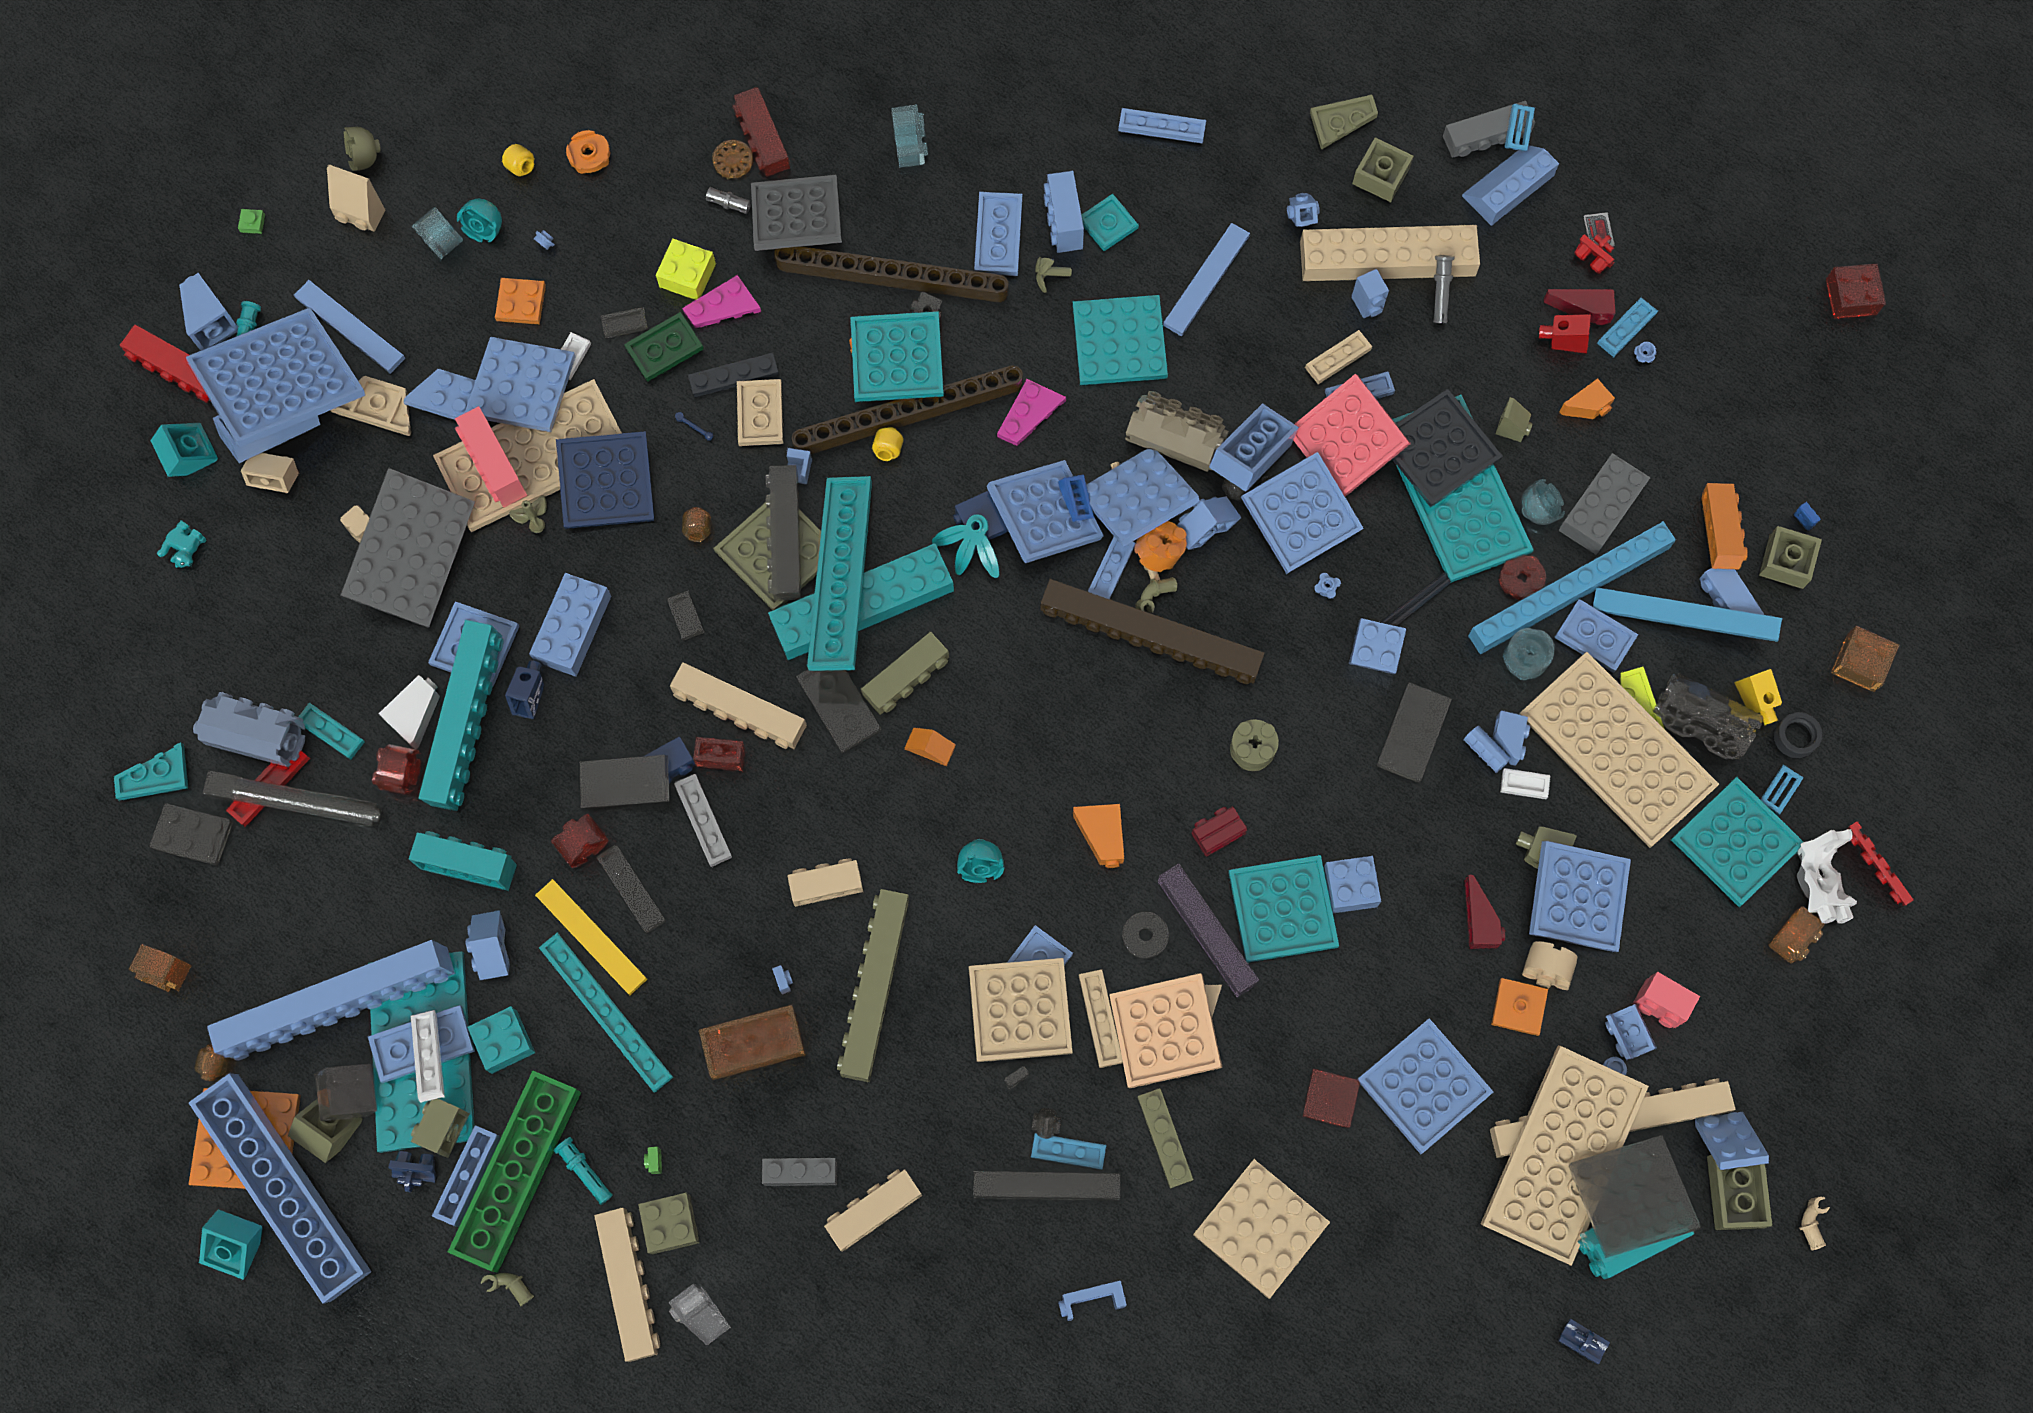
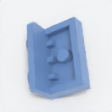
(1630, 1032)

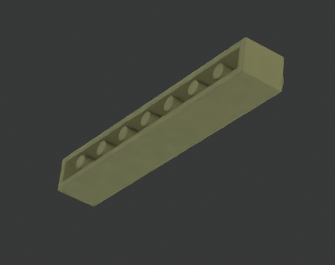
(874, 985)

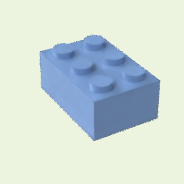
(1063, 211)

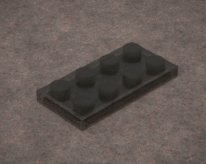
(1414, 732)

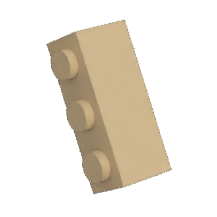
(825, 882)

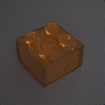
(1865, 658)

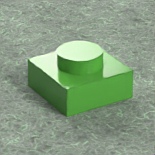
(251, 221)
(653, 1160)

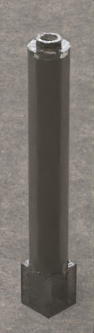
(293, 799)

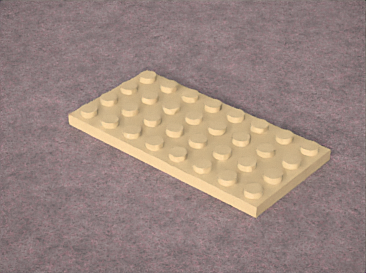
(529, 453)
(1619, 749)
(1574, 1116)

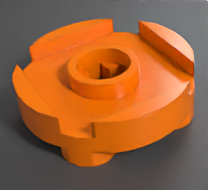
(588, 163)

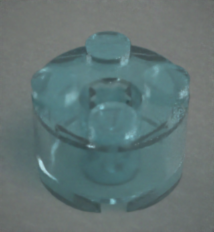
(437, 233)
(1525, 642)

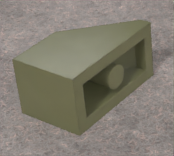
(1514, 421)

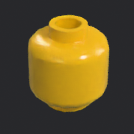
(518, 160)
(887, 443)

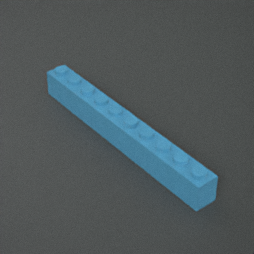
(1571, 587)

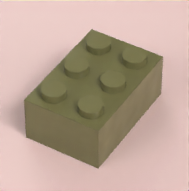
(1739, 1197)

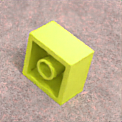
(685, 269)

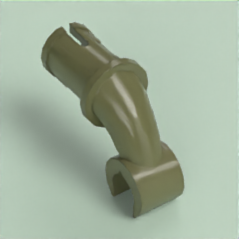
(1154, 589)
(511, 1282)

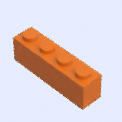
(1723, 526)

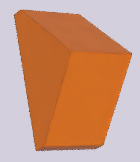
(930, 745)

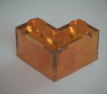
(159, 968)

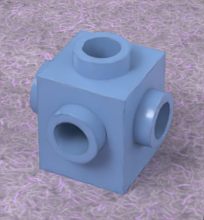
(1303, 210)

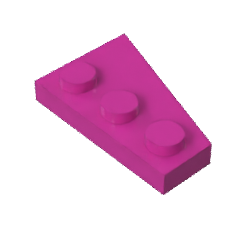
(723, 302)
(1028, 411)

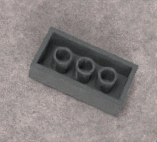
(1604, 504)

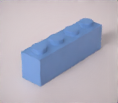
(466, 1176)

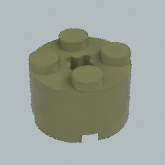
(1242, 750)

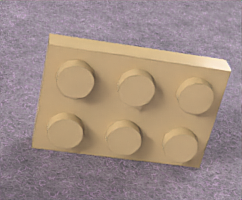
(760, 412)

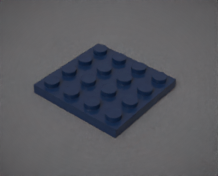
(605, 480)

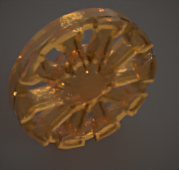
(732, 159)

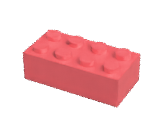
(489, 457)

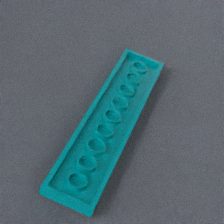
(840, 574)

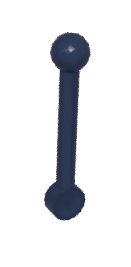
(680, 417)

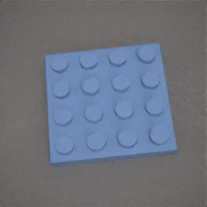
(521, 383)
(1139, 496)
(1302, 512)
(1038, 514)
(1580, 896)
(1425, 1086)

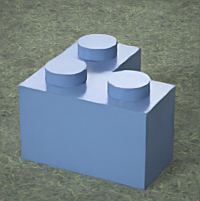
(1207, 519)
(488, 945)

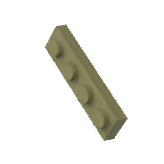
(1165, 1138)

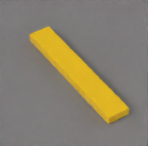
(591, 937)

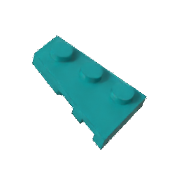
(159, 775)

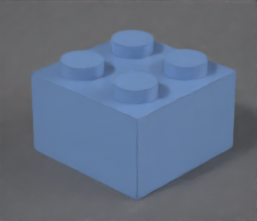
(1377, 646)
(1352, 884)

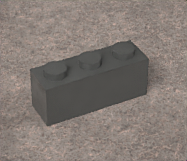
(799, 1171)

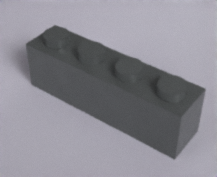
(1481, 131)

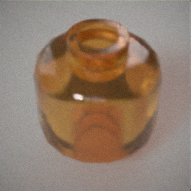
(696, 524)
(210, 1064)

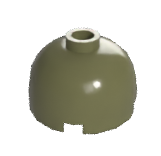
(360, 147)

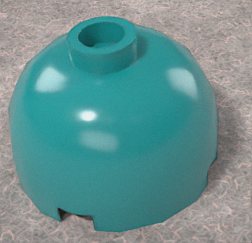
(480, 219)
(980, 861)

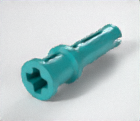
(248, 317)
(576, 1162)

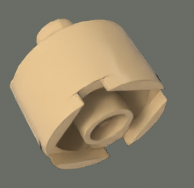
(1550, 965)

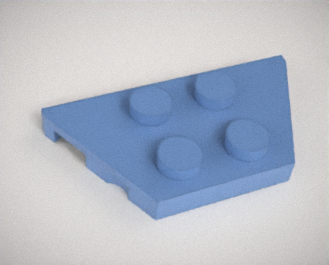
(442, 394)

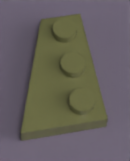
(1342, 118)

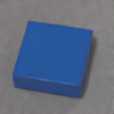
(1807, 516)

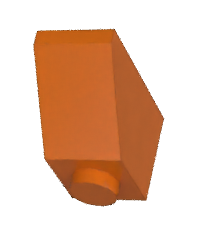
(1589, 402)

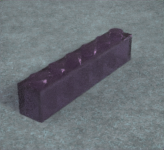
(1208, 930)

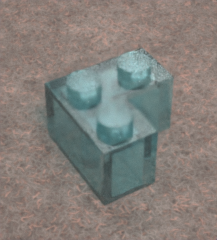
(908, 131)

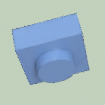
(783, 979)

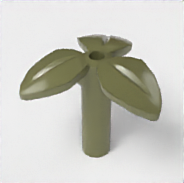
(1044, 268)
(530, 512)

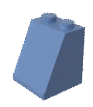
(204, 315)

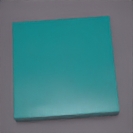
(1108, 222)

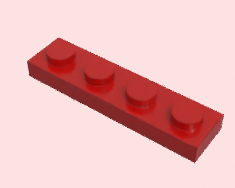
(273, 774)

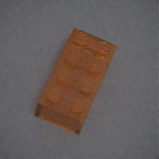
(752, 1042)

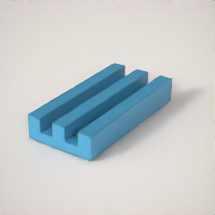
(1512, 121)
(1777, 810)

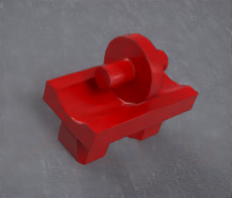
(1588, 246)

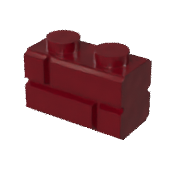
(1219, 830)

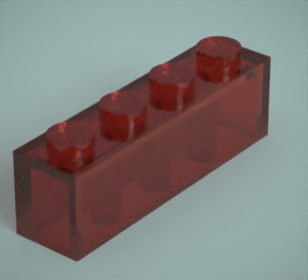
(761, 131)

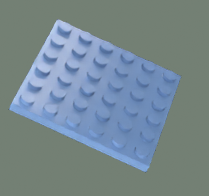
(275, 377)

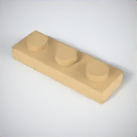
(1338, 357)

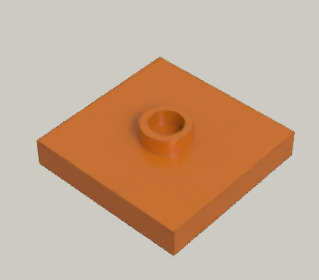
(1519, 1007)

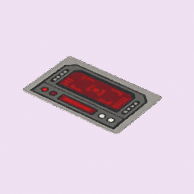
(1598, 225)

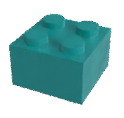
(501, 1040)

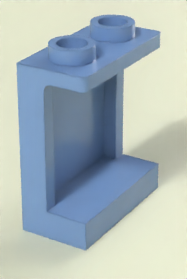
(1114, 1289)

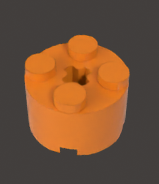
(1161, 547)

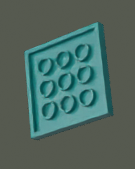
(1119, 340)
(896, 356)
(1737, 842)
(1283, 908)

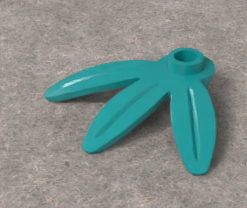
(971, 539)

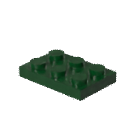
(663, 346)

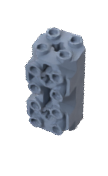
(250, 729)

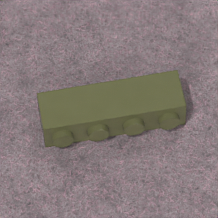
(905, 673)

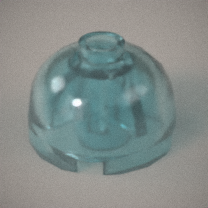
(1542, 503)

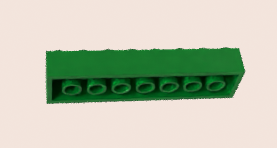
(514, 1172)

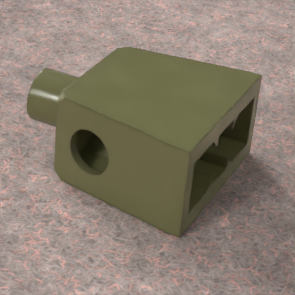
(1534, 842)

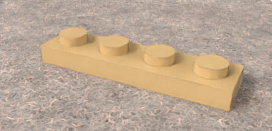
(1100, 1018)

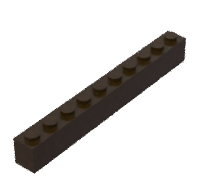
(1151, 631)

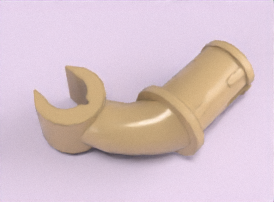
(1809, 1223)

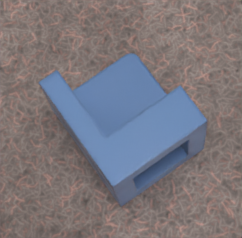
(802, 460)

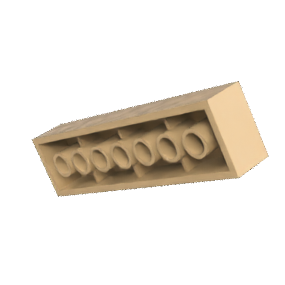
(1391, 250)

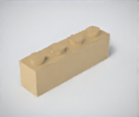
(872, 1210)

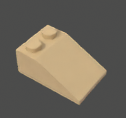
(353, 199)

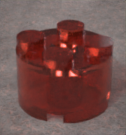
(396, 769)
(579, 840)

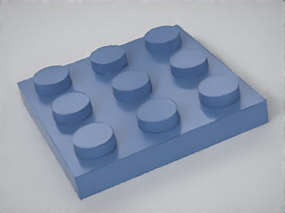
(448, 642)

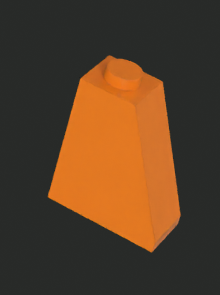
(1102, 831)

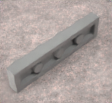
(703, 820)

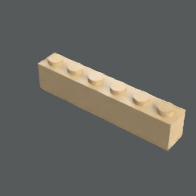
(738, 706)
(626, 1284)

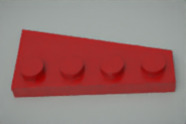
(1884, 875)

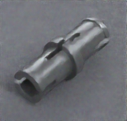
(728, 200)

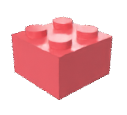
(1665, 1000)

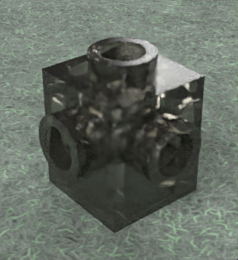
(926, 301)

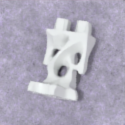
(1825, 892)

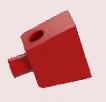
(1568, 332)

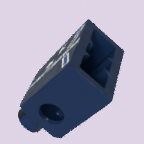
(525, 690)

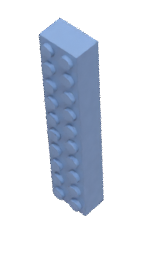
(331, 1000)
(280, 1187)

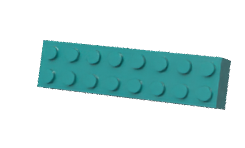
(885, 594)
(461, 716)

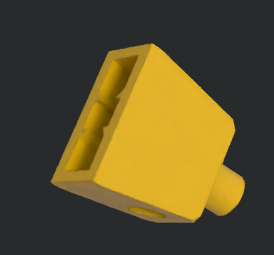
(1760, 694)

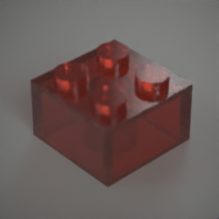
(1855, 291)

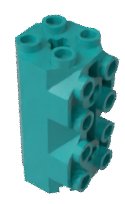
(1615, 1264)

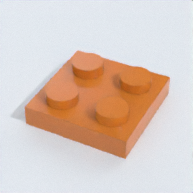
(520, 301)

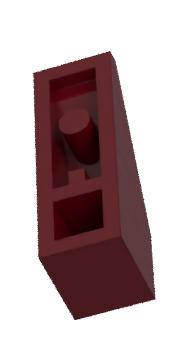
(1593, 302)
(1483, 922)

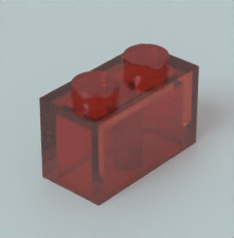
(719, 753)

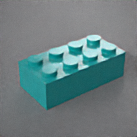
(463, 860)

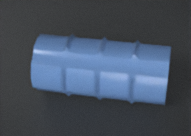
(1487, 749)

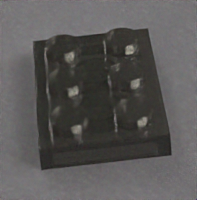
(191, 834)

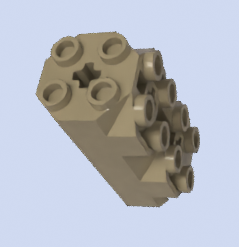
(1174, 432)

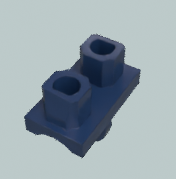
(412, 1173)
(1583, 1341)

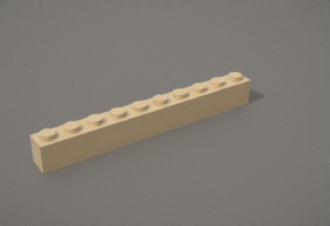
(1654, 1111)

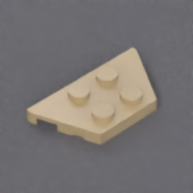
(380, 406)

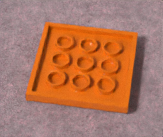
(208, 1162)

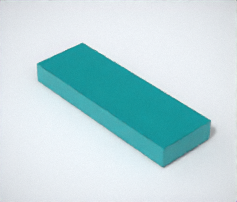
(331, 731)

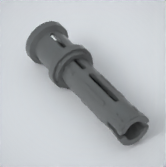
(1443, 277)

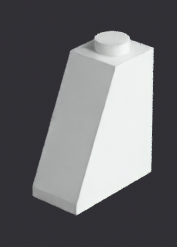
(412, 710)

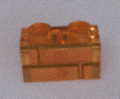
(1796, 935)

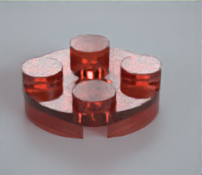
(1516, 587)

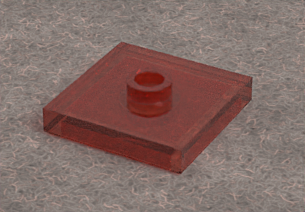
(1331, 1098)

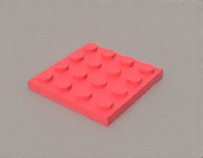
(1350, 434)

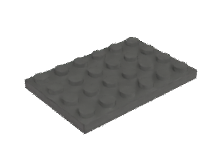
(407, 548)

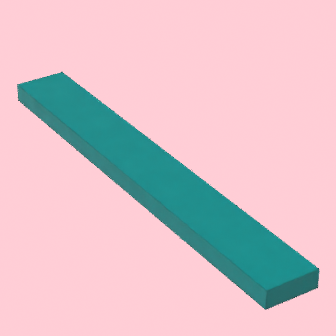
(606, 1012)

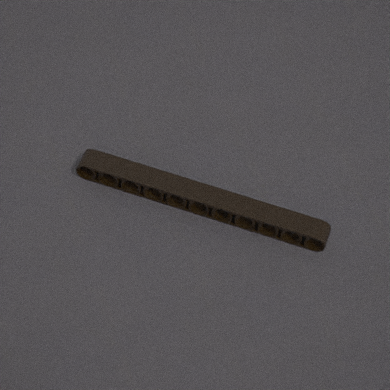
(899, 280)
(919, 413)

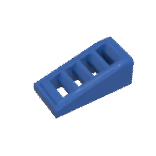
(1081, 489)

